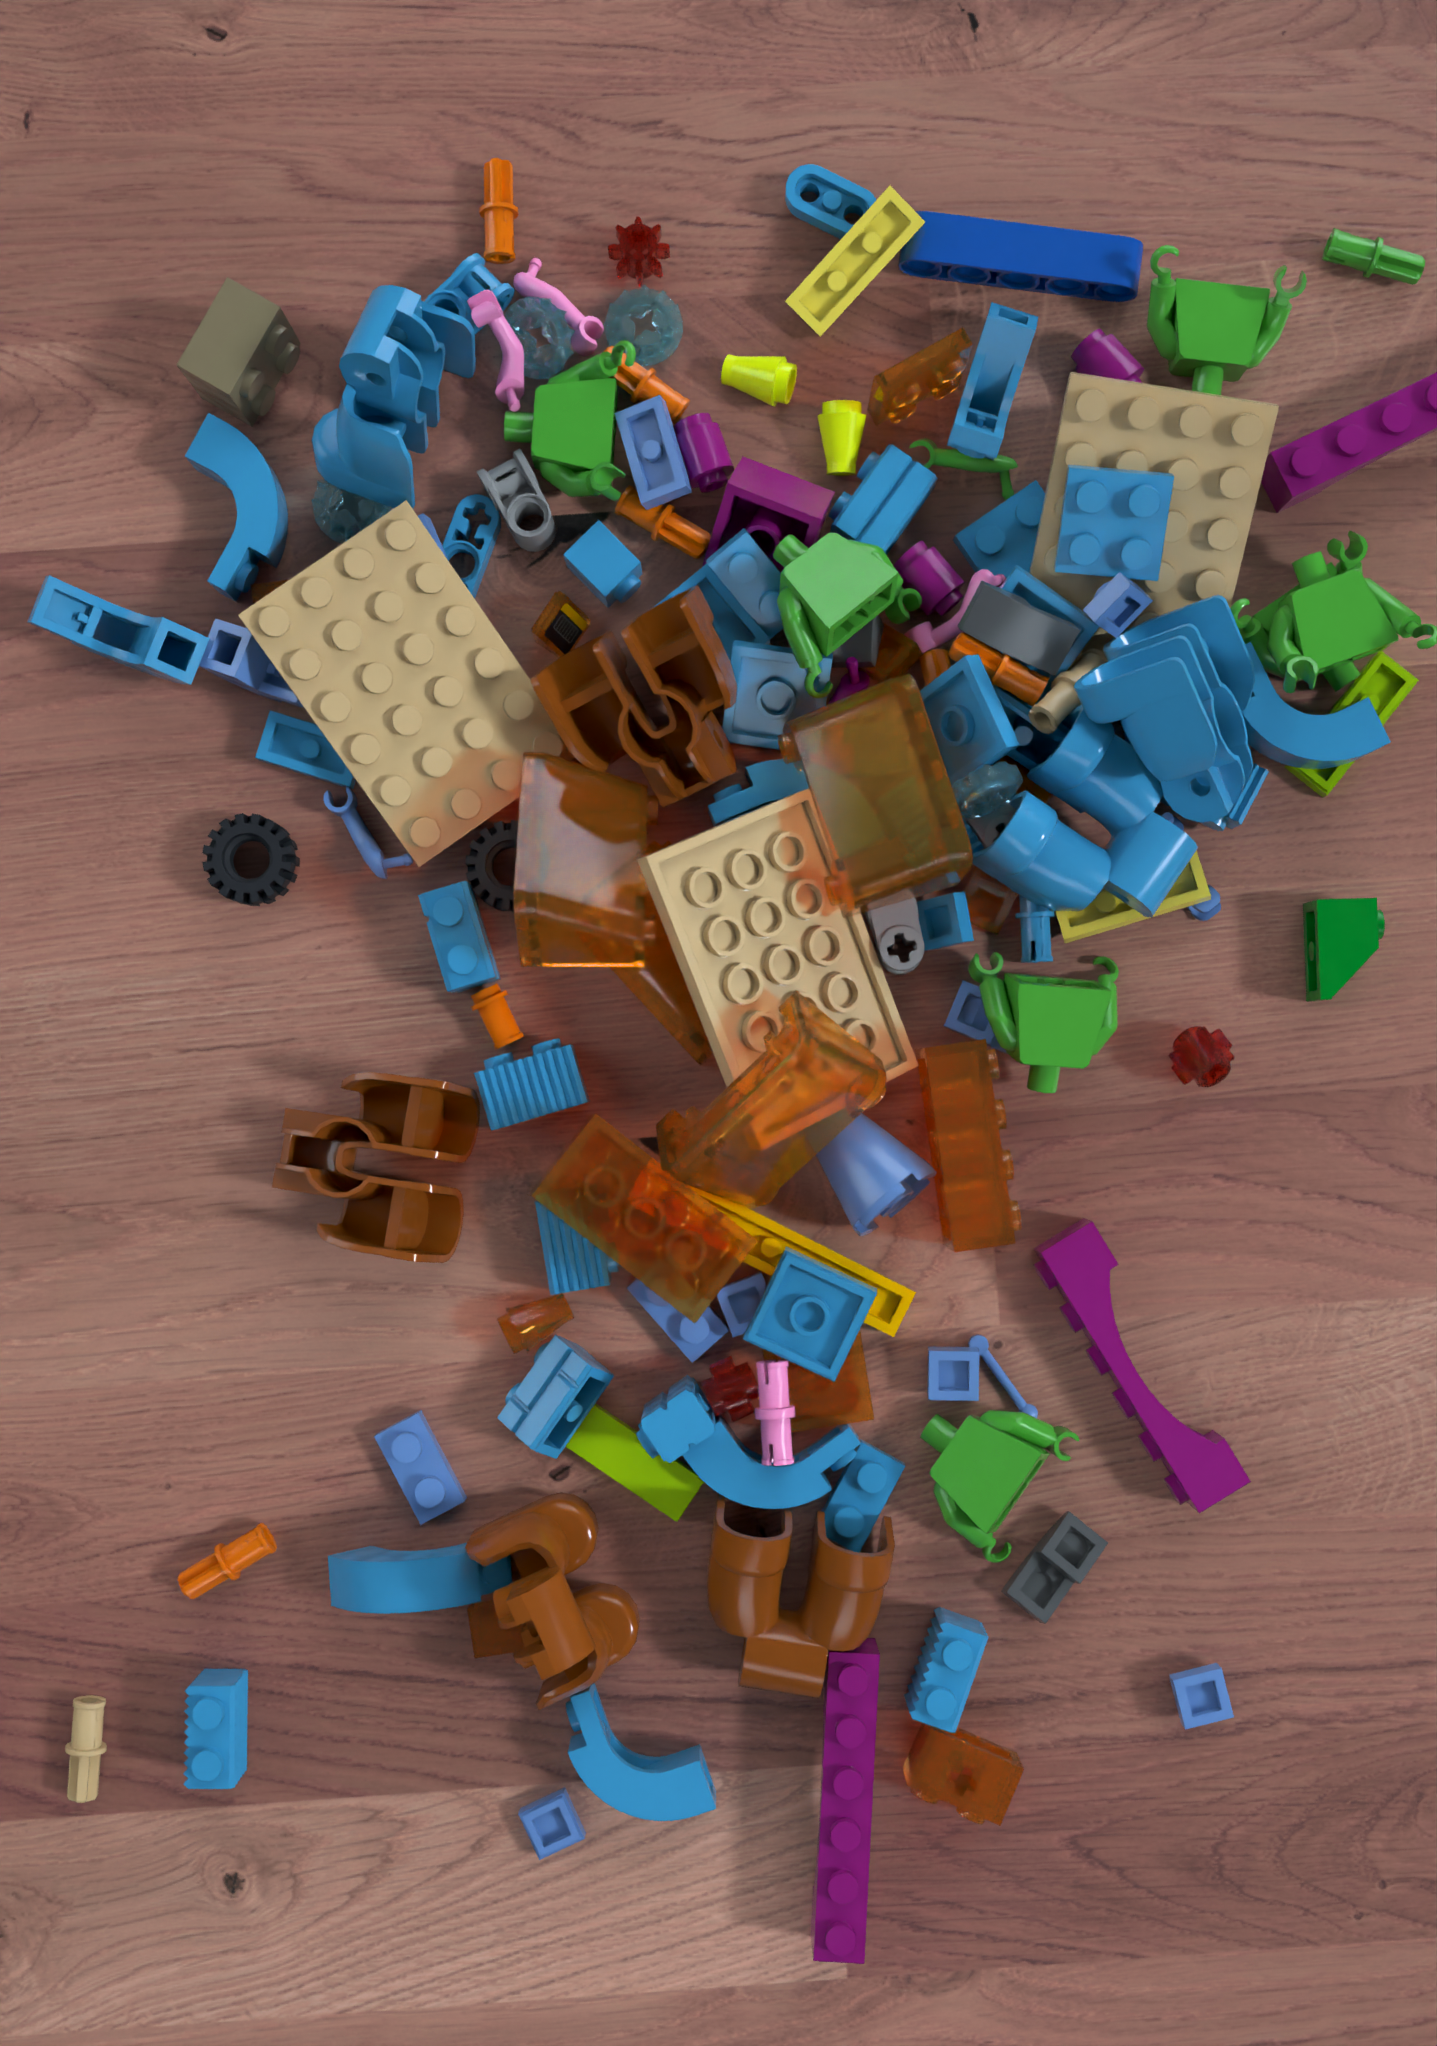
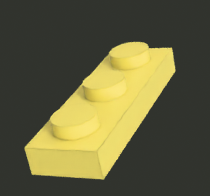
(855, 261)
(1109, 912)

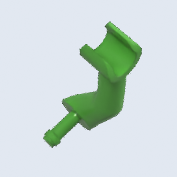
(955, 459)

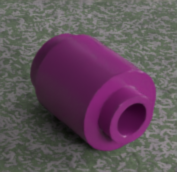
(1106, 357)
(703, 452)
(932, 577)

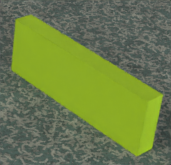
(1386, 686)
(619, 1454)

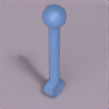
(983, 1345)

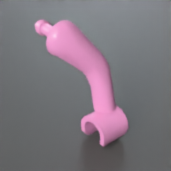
(586, 328)
(510, 380)
(932, 639)

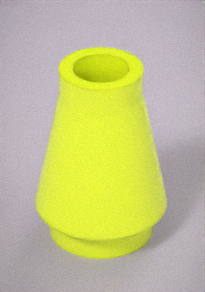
(762, 377)
(841, 435)

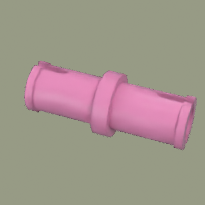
(774, 1412)

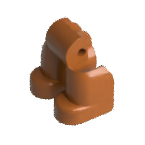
(605, 719)
(382, 1213)
(560, 1628)
(785, 1647)

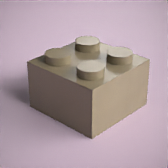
(240, 352)

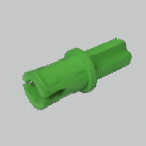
(1373, 257)

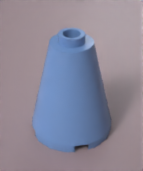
(872, 1173)

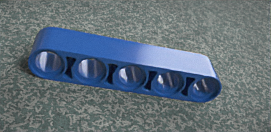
(1024, 257)

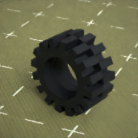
(230, 838)
(481, 863)

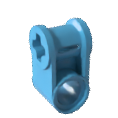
(466, 282)

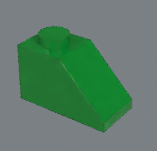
(1338, 942)

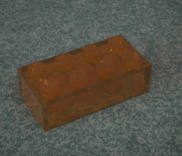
(967, 1146)
(642, 1218)

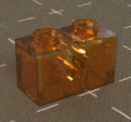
(978, 1797)

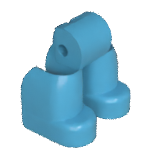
(390, 394)
(1180, 703)
(1062, 868)

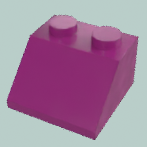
(769, 508)

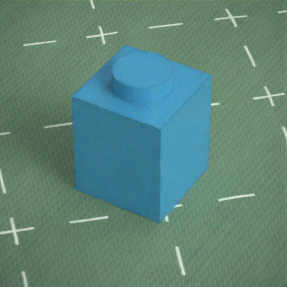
(604, 565)

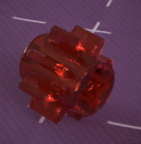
(639, 237)
(1201, 1056)
(731, 1388)

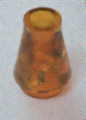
(534, 1321)

